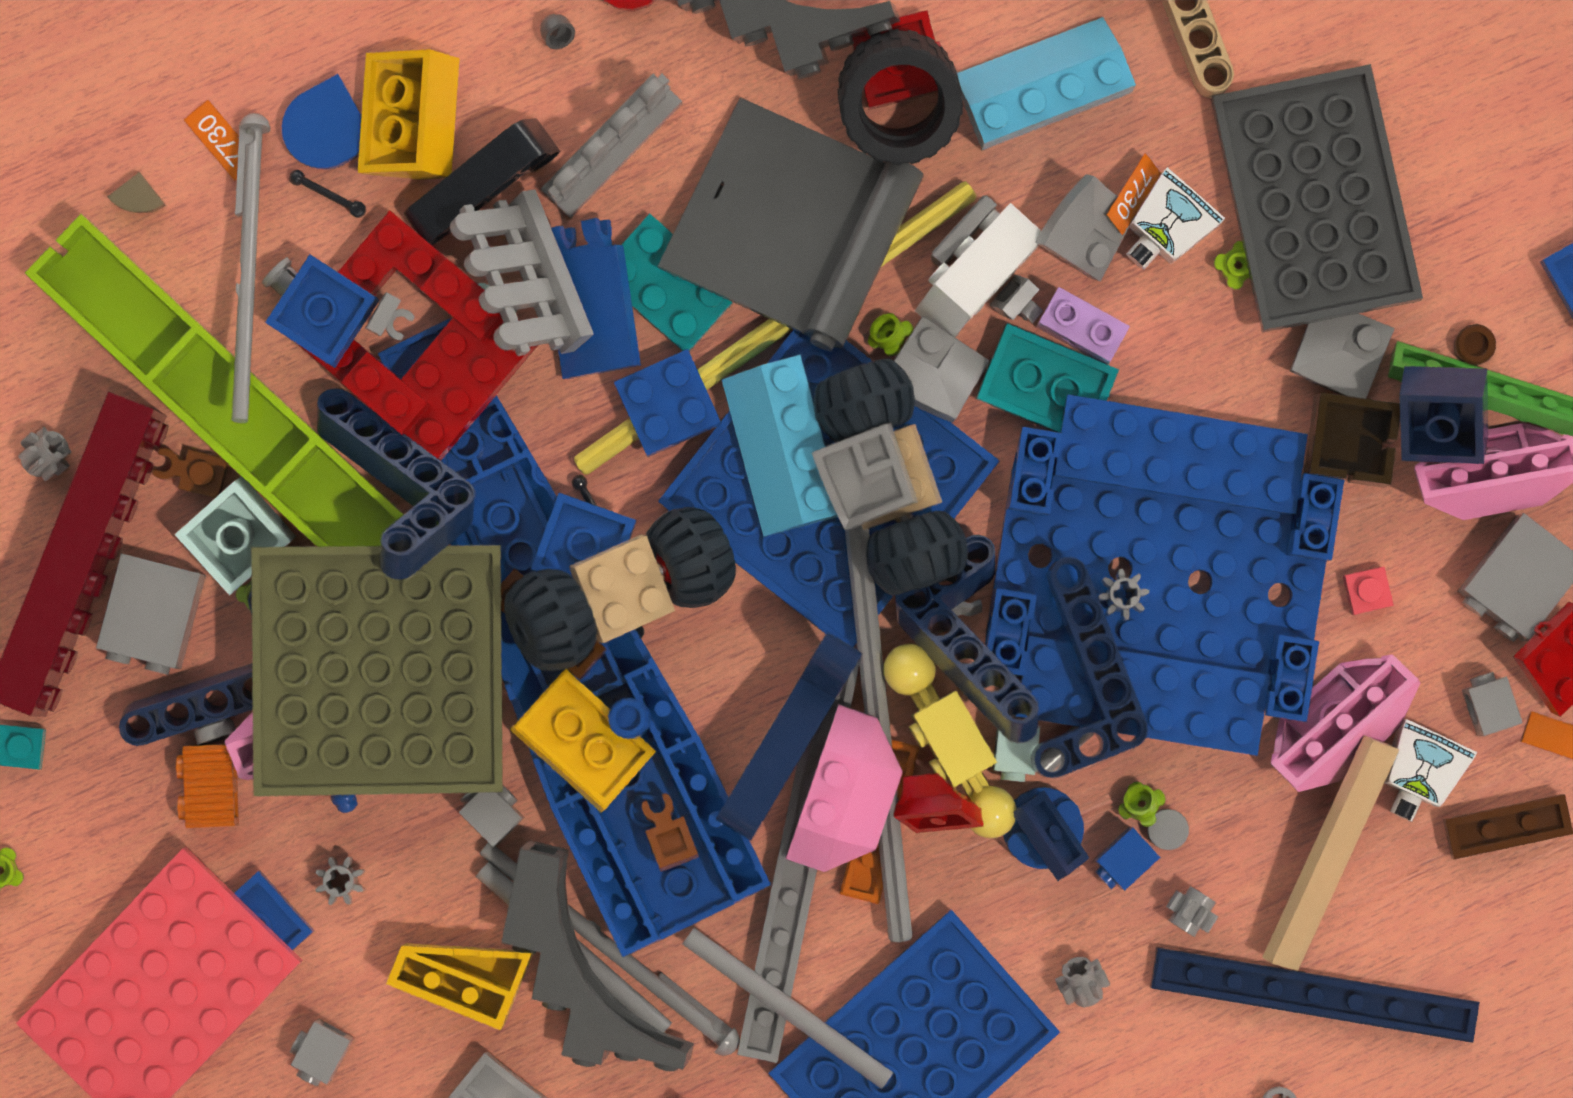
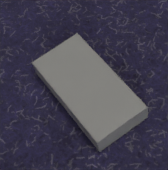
(965, 228)

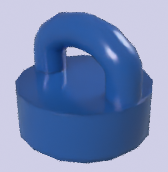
(629, 718)

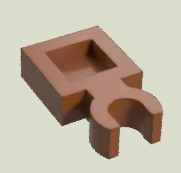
(198, 473)
(669, 839)

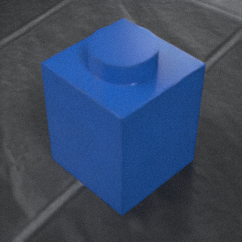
(1125, 860)

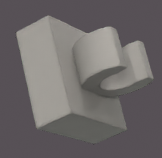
(1016, 300)
(385, 315)

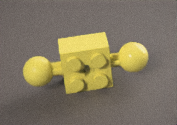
(951, 737)

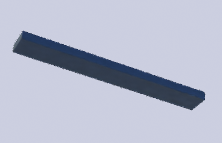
(1314, 995)

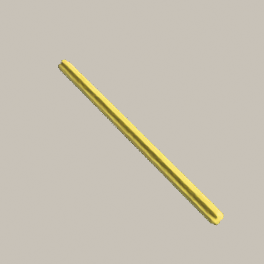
(771, 331)

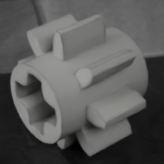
(44, 454)
(1129, 585)
(349, 886)
(1192, 911)
(1082, 981)

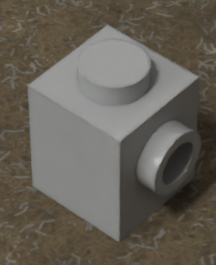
(491, 814)
(320, 1052)

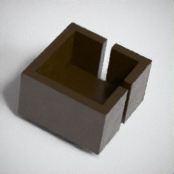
(1349, 437)

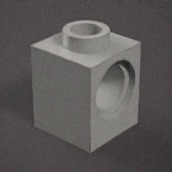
(1491, 704)

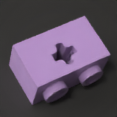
(1082, 326)

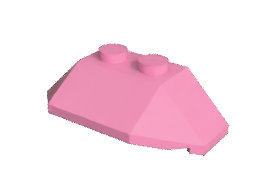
(1520, 471)
(1348, 703)
(847, 794)

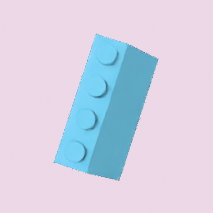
(1045, 83)
(776, 440)

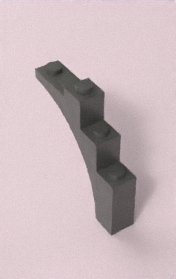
(799, 29)
(597, 1020)

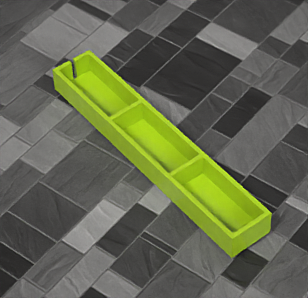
(196, 382)

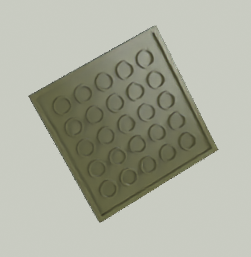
(376, 675)

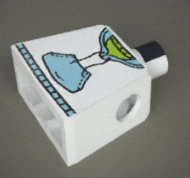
(1171, 221)
(1424, 768)

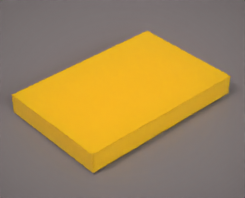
(575, 739)

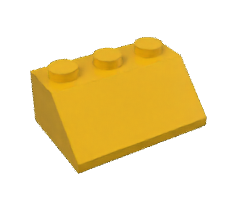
(408, 114)

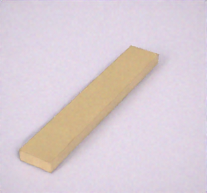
(1330, 853)

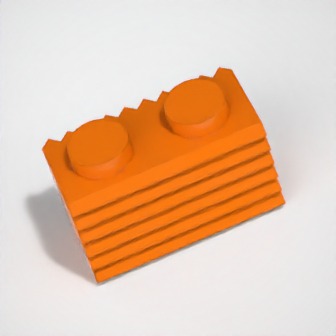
(209, 787)

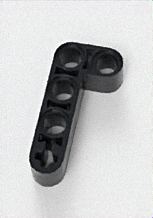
(481, 178)

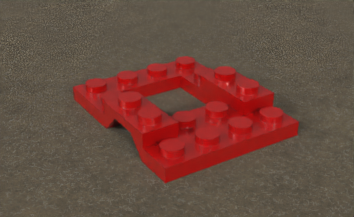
(457, 370)

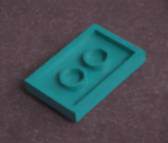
(668, 302)
(1035, 375)

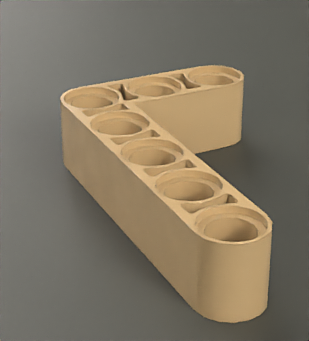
(1198, 59)

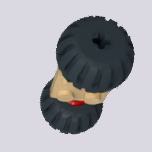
(915, 549)
(677, 562)

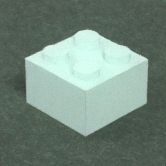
(228, 529)

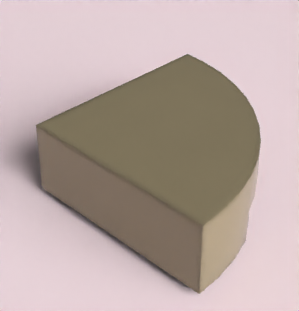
(137, 196)

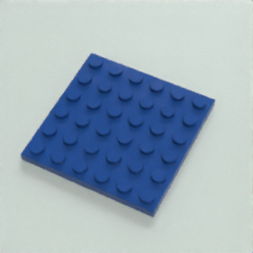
(810, 562)

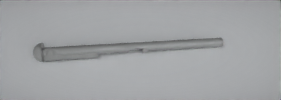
(247, 206)
(660, 985)

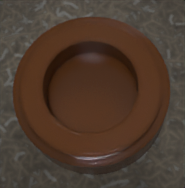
(1474, 344)

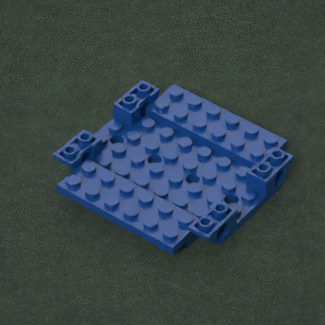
(1170, 501)

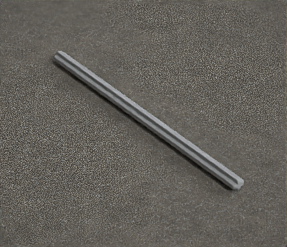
(876, 705)

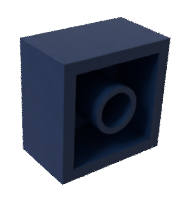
(1444, 414)

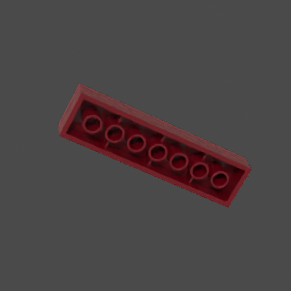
(78, 554)

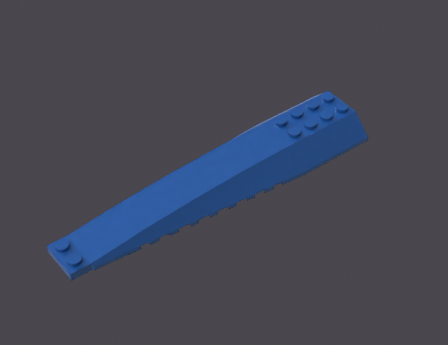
(609, 846)

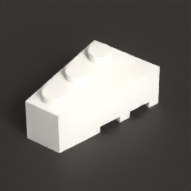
(979, 270)

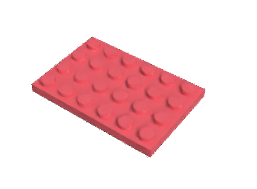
(160, 986)

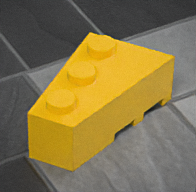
(462, 979)

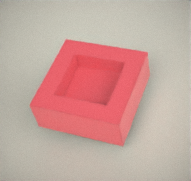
(1368, 590)

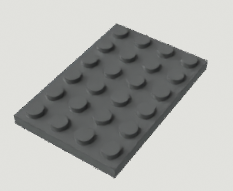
(1316, 198)

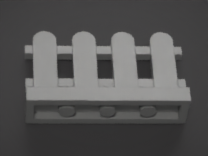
(612, 145)
(543, 270)

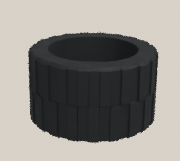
(908, 143)

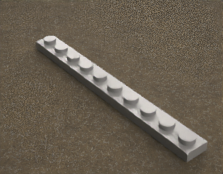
(787, 905)

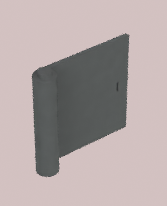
(792, 225)

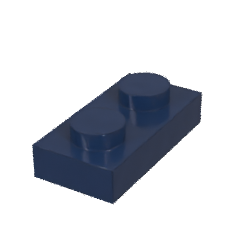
(1050, 835)

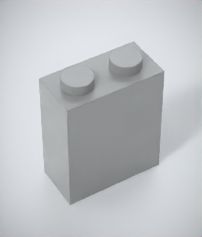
(1520, 578)
(150, 613)

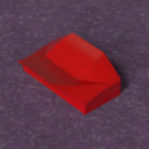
(933, 805)

